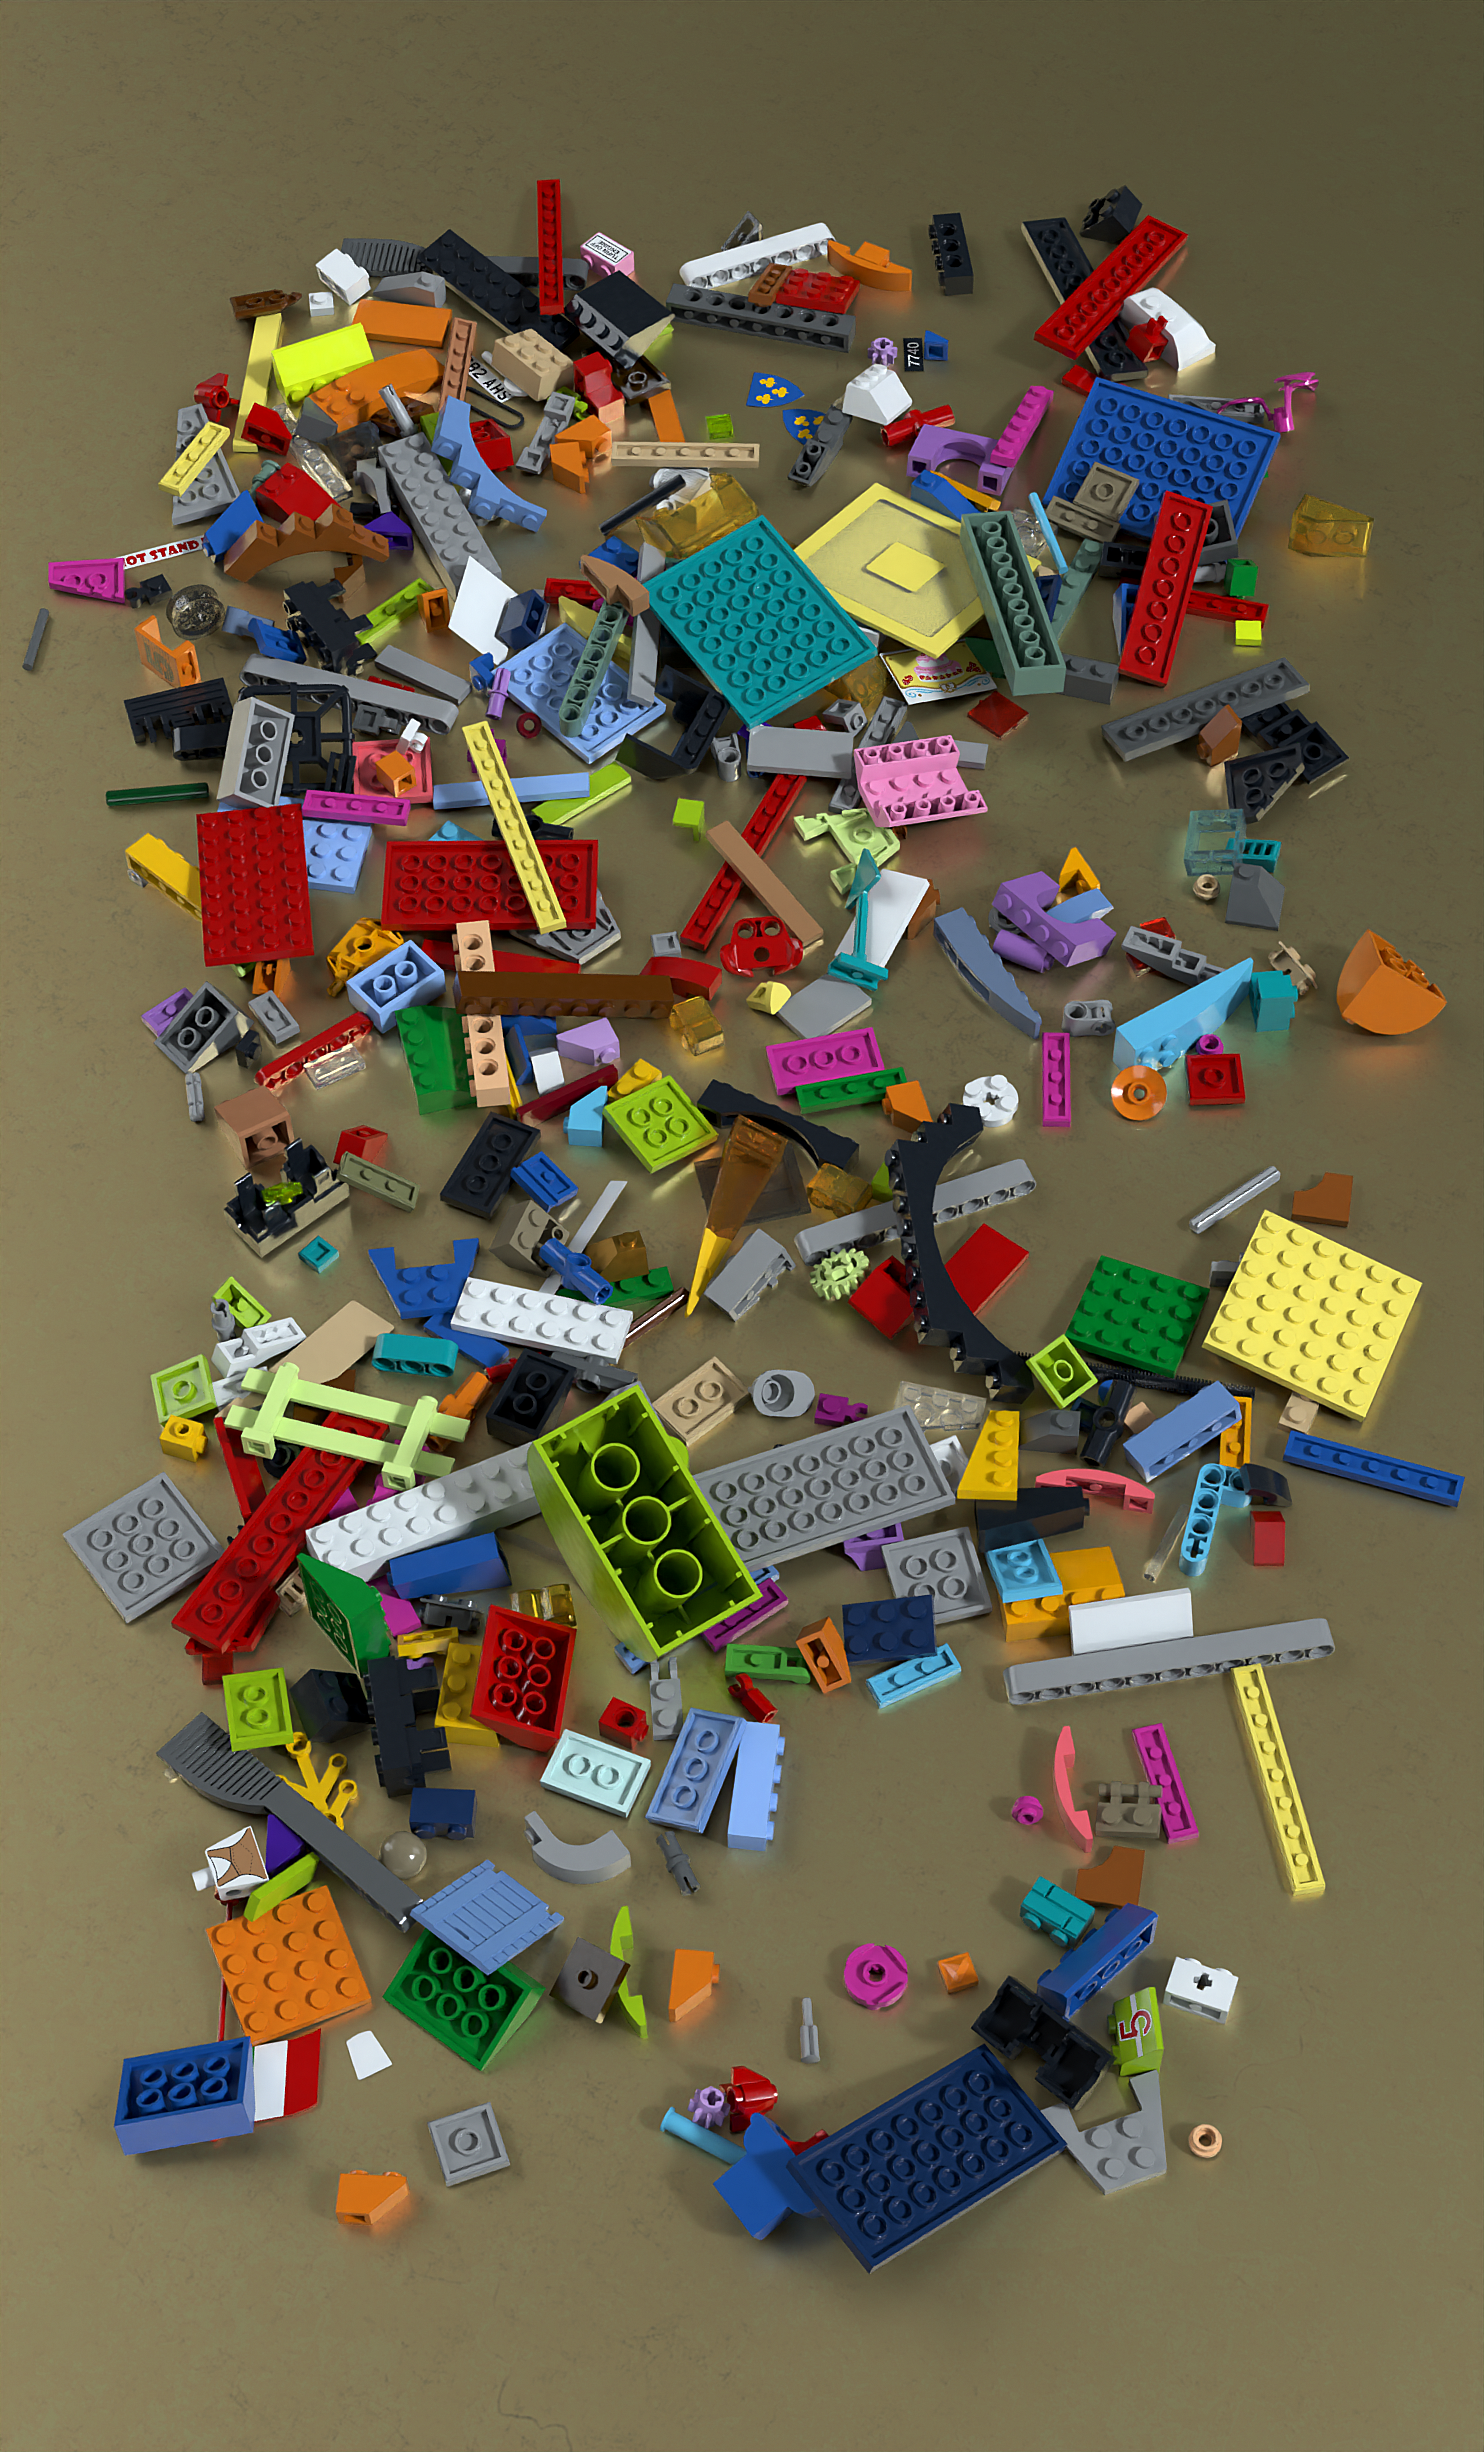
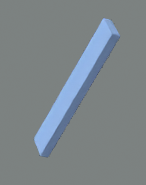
(526, 789)

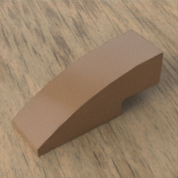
(615, 584)

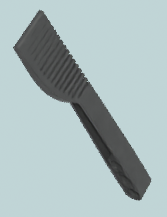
(398, 257)
(240, 1782)

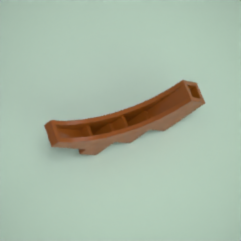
(299, 535)

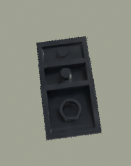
(1282, 727)

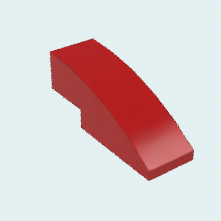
(686, 975)

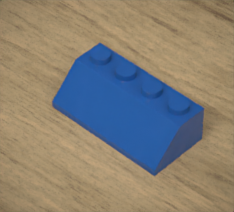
(1098, 1959)

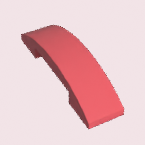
(1102, 1483)
(1075, 1822)

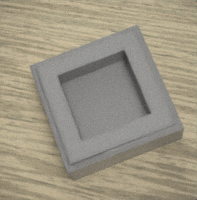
(666, 944)

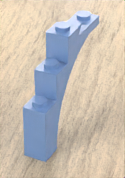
(469, 470)

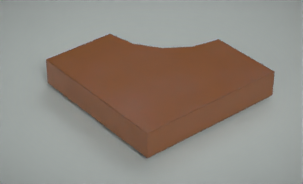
(1326, 1202)
(1114, 1881)

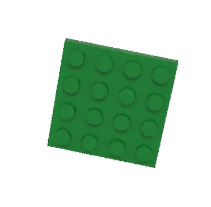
(1137, 1316)

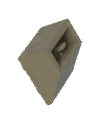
(522, 1236)

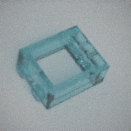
(1214, 861)

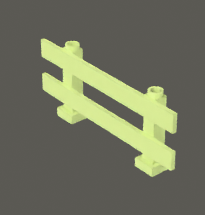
(398, 1461)

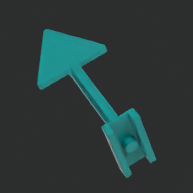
(855, 967)

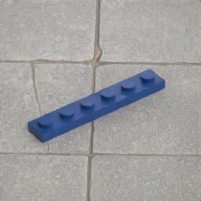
(1373, 1468)

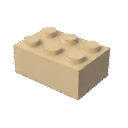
(533, 364)

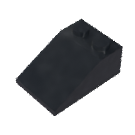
(530, 1399)

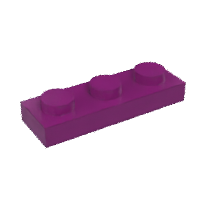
(747, 1618)

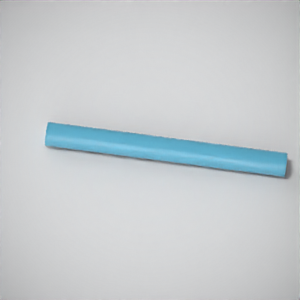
(1048, 533)

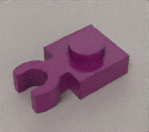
(835, 1410)

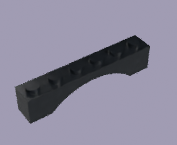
(723, 1103)

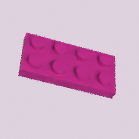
(823, 1059)

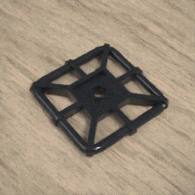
(308, 727)

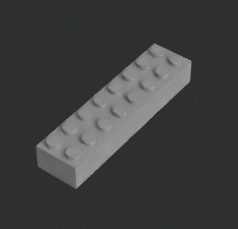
(435, 510)

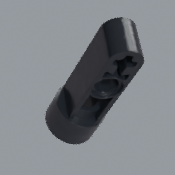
(200, 741)

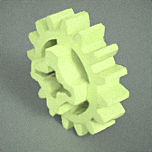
(840, 1273)

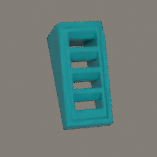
(1267, 849)

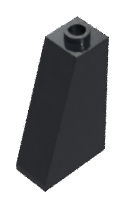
(1032, 1517)

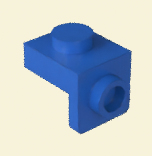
(481, 673)

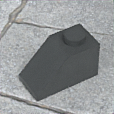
(1051, 1432)

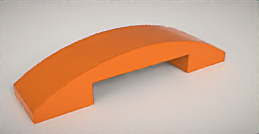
(870, 274)

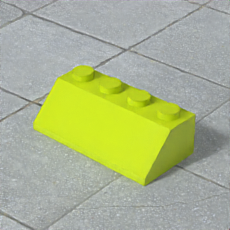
(319, 361)

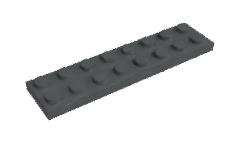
(1191, 712)

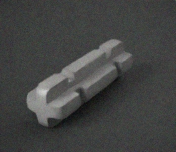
(194, 1097)

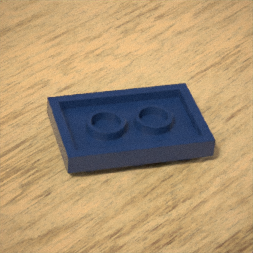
(889, 1630)

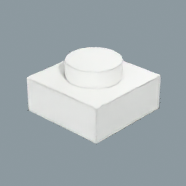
(321, 304)

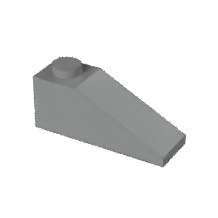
(413, 289)

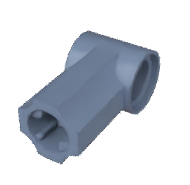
(237, 621)

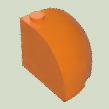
(1384, 990)

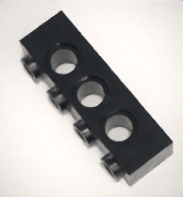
(952, 254)

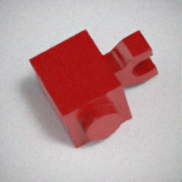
(1147, 340)

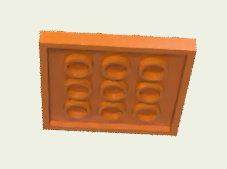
(288, 1966)

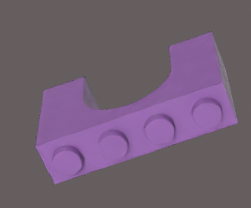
(941, 444)
(1070, 943)

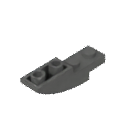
(821, 449)

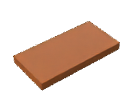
(403, 322)

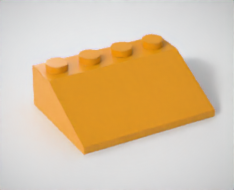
(1085, 1578)

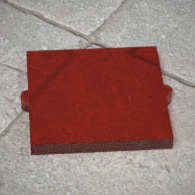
(998, 714)

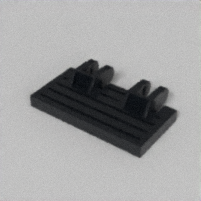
(178, 709)

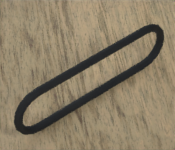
(500, 404)

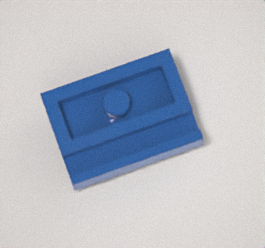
(544, 1182)

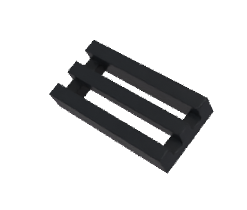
(343, 757)

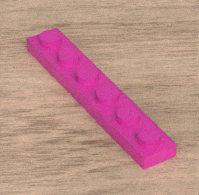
(1021, 426)

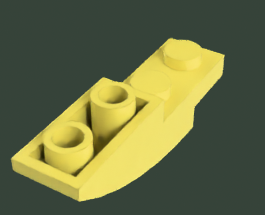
(583, 620)

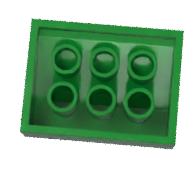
(435, 1056)
(345, 1611)
(459, 2001)

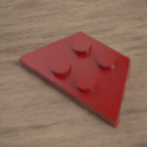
(250, 1633)

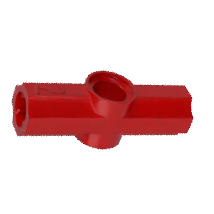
(913, 422)

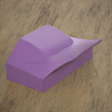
(867, 1548)

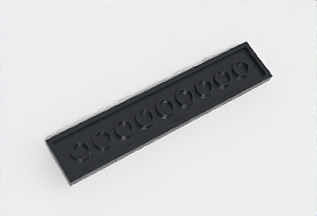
(1066, 270)

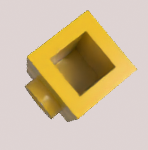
(183, 1438)

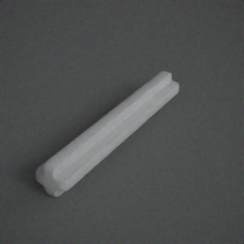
(1234, 1199)

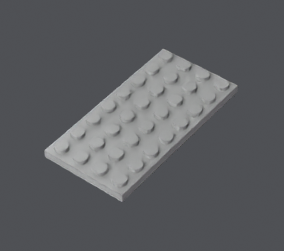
(826, 1488)

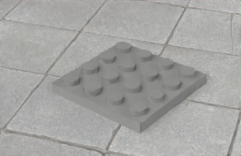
(144, 1547)

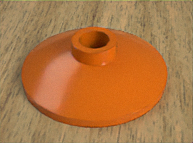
(1138, 1078)

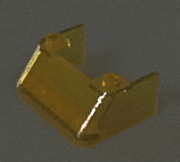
(700, 520)

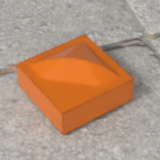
(958, 1973)

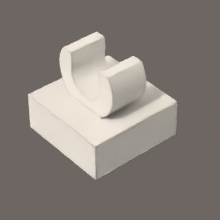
(411, 738)

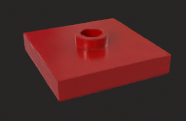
(1214, 1079)

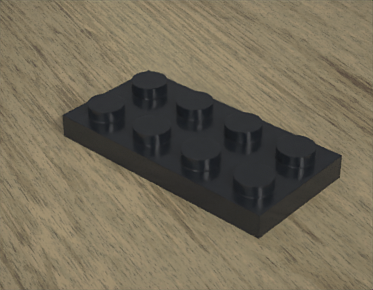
(486, 1166)

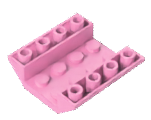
(914, 782)

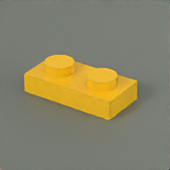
(636, 1078)
(418, 1643)

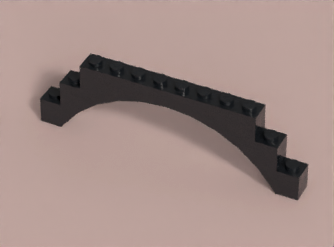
(937, 1307)

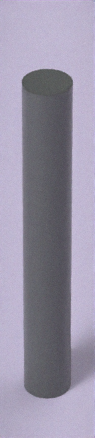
(35, 639)

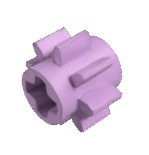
(882, 352)
(709, 2107)

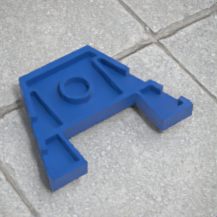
(428, 1288)

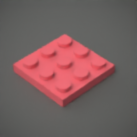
(366, 777)

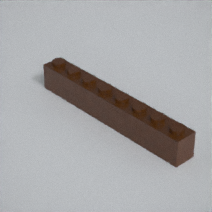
(563, 994)

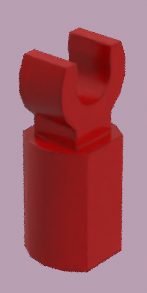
(753, 1699)

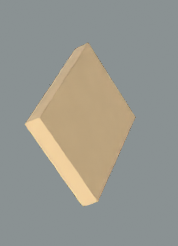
(701, 1401)

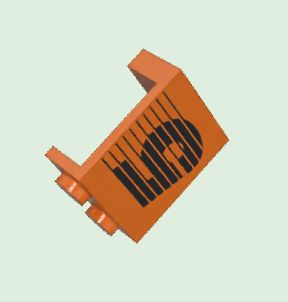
(175, 667)

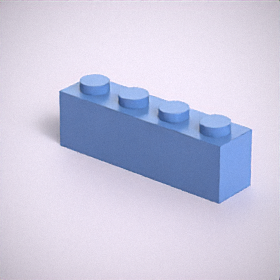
(1182, 1431)

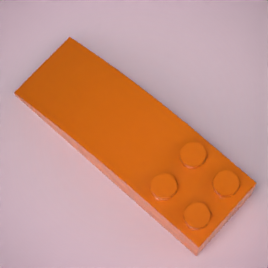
(356, 396)

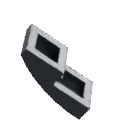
(1266, 1484)

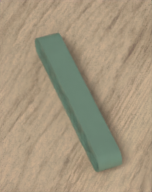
(592, 668)

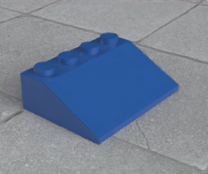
(186, 2096)

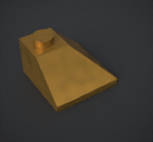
(619, 1257)

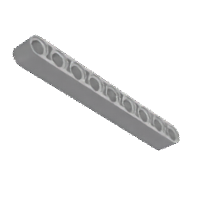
(433, 713)
(950, 1202)

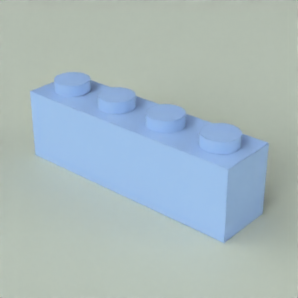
(754, 1785)

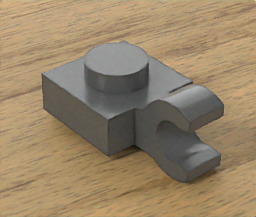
(372, 720)

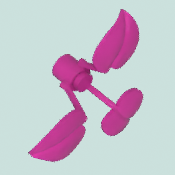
(1282, 416)

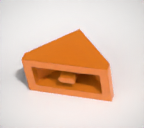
(270, 976)

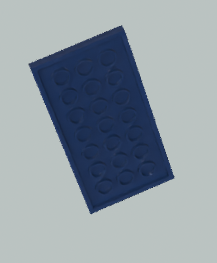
(925, 2157)

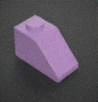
(590, 1043)

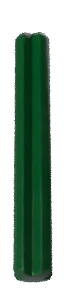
(157, 794)

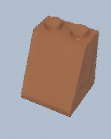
(255, 1126)

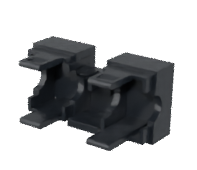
(327, 629)
(268, 1223)
(394, 1707)
(1072, 2056)

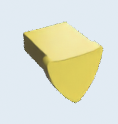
(769, 997)

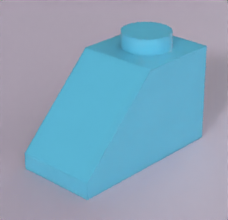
(586, 1122)

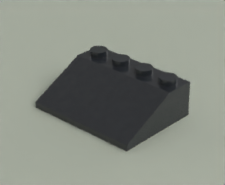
(618, 317)

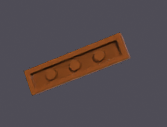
(768, 284)

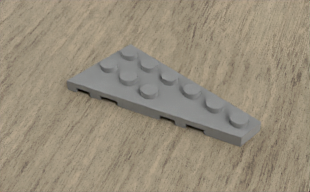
(214, 486)

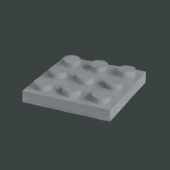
(939, 1566)

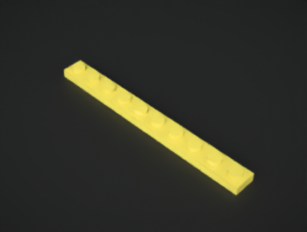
(514, 828)

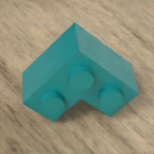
(1272, 1000)

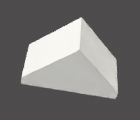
(546, 1070)

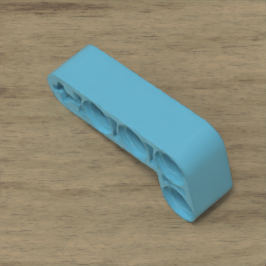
(1204, 1520)

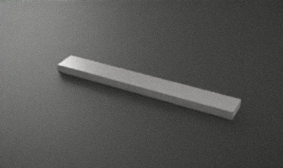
(645, 633)

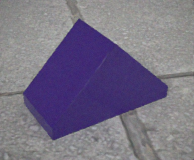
(394, 529)
(282, 1847)

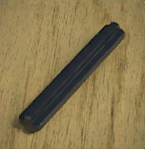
(642, 505)

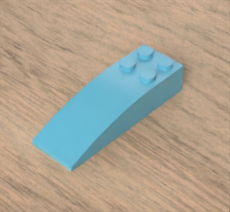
(1178, 1024)

